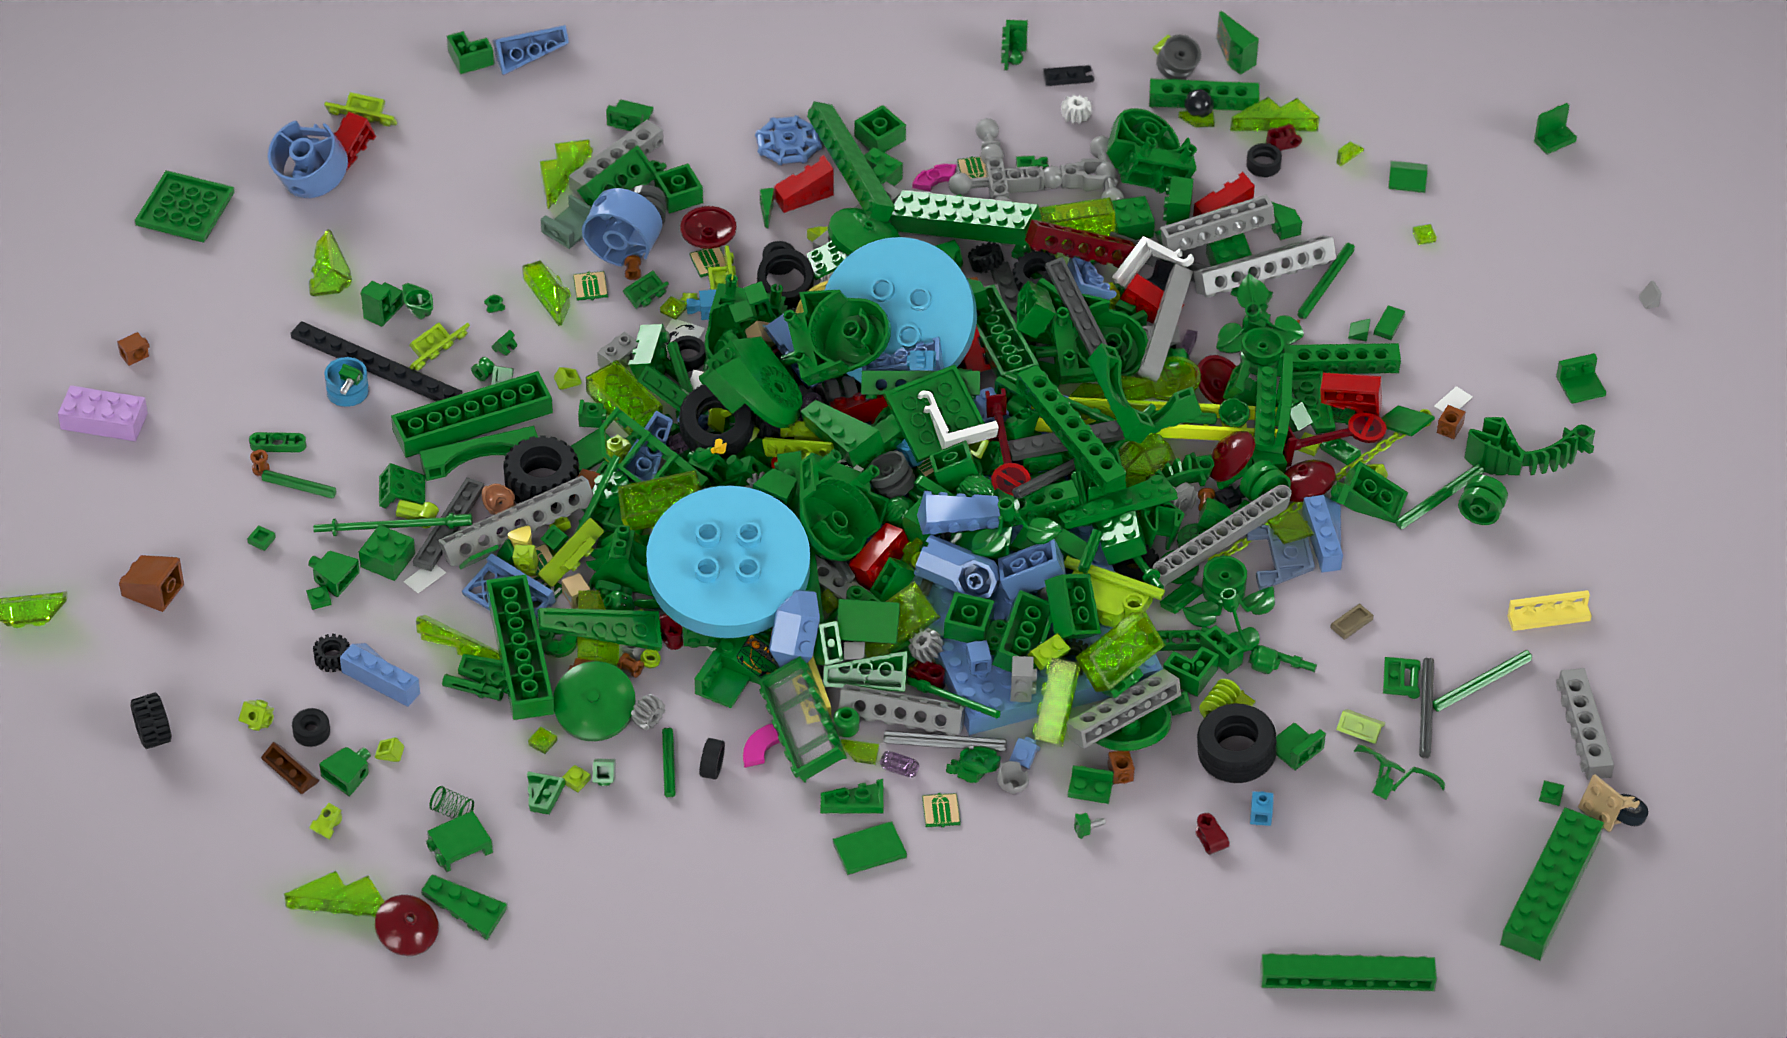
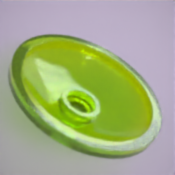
(1176, 377)

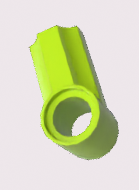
(416, 511)

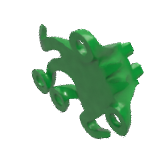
(623, 560)

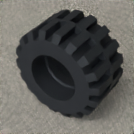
(1030, 264)
(150, 720)

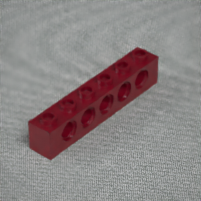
(1039, 231)

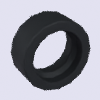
(1264, 150)
(696, 344)
(712, 758)

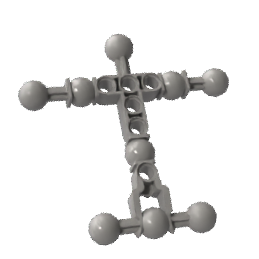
(1025, 179)

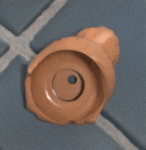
(497, 493)

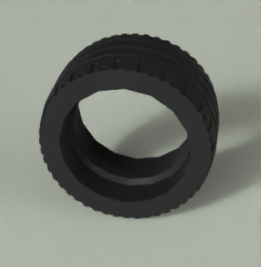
(787, 258)

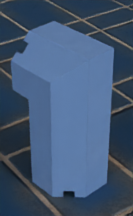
(957, 568)

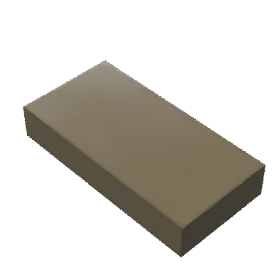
(1352, 621)

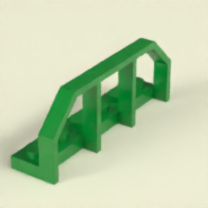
(1266, 402)
(653, 443)

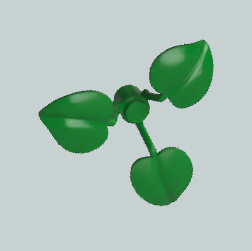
(1250, 296)
(989, 542)
(1258, 603)
(1384, 784)

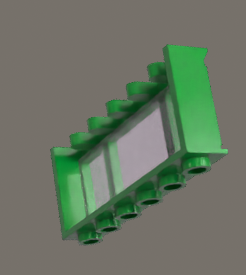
(801, 719)

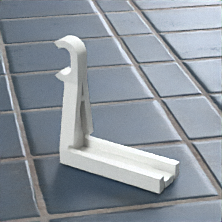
(1141, 254)
(971, 435)

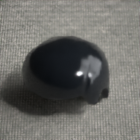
(1199, 103)

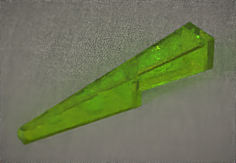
(439, 633)

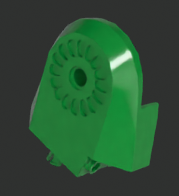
(1148, 150)
(721, 318)
(835, 334)
(1071, 354)
(753, 375)
(838, 506)

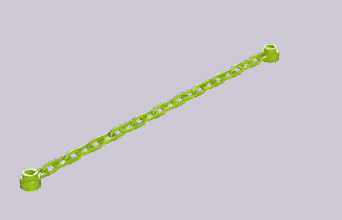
(1342, 472)

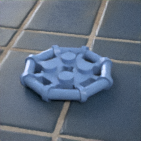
(787, 128)

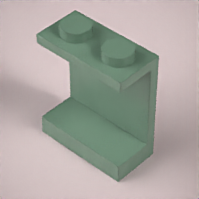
(568, 225)

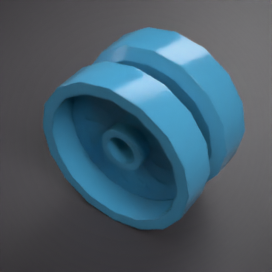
(334, 383)

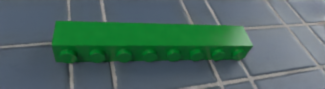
(1348, 972)

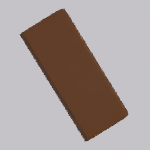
(289, 768)

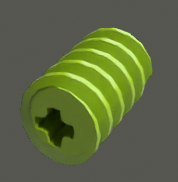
(1222, 694)

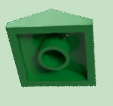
(1407, 176)

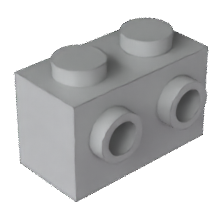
(618, 349)
(1022, 678)

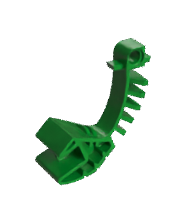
(1501, 455)
(1165, 517)

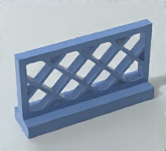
(503, 569)

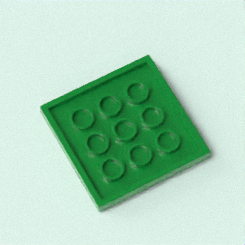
(184, 206)
(951, 399)

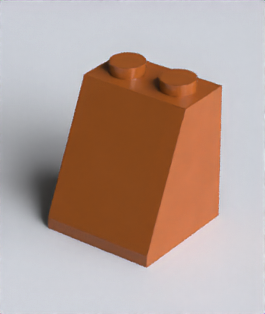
(153, 581)

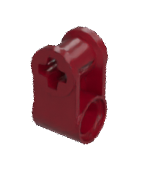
(1282, 137)
(671, 632)
(928, 671)
(1211, 834)

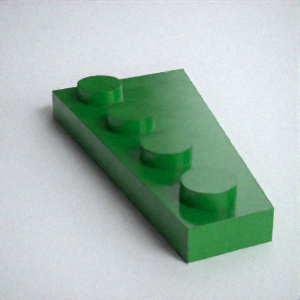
(1307, 390)
(472, 907)

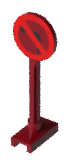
(1361, 426)
(1009, 474)

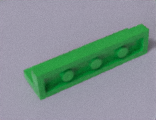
(663, 387)

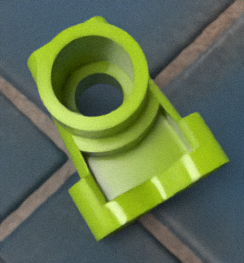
(324, 823)

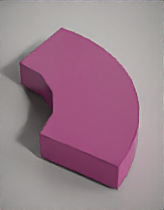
(928, 179)
(758, 744)

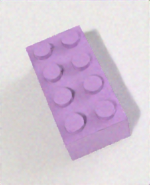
(102, 413)

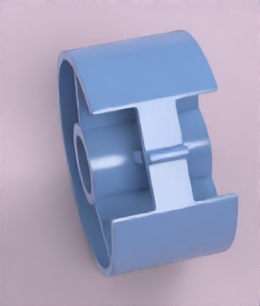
(317, 163)
(618, 223)

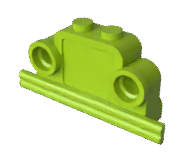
(1116, 594)

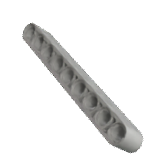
(1165, 323)
(1230, 529)

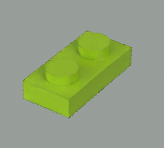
(1052, 648)

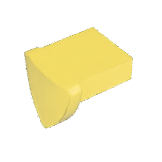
(520, 536)

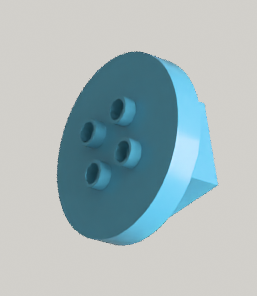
(917, 290)
(727, 560)

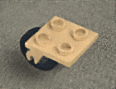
(1610, 807)

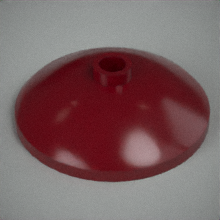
(708, 227)
(1214, 377)
(1232, 455)
(1310, 479)
(402, 935)

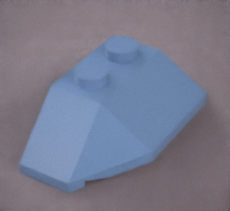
(795, 628)

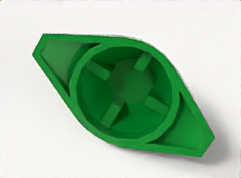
(417, 300)

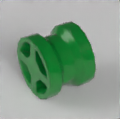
(483, 368)

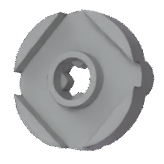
(1186, 497)

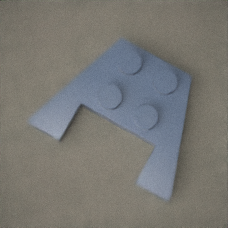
(1288, 559)

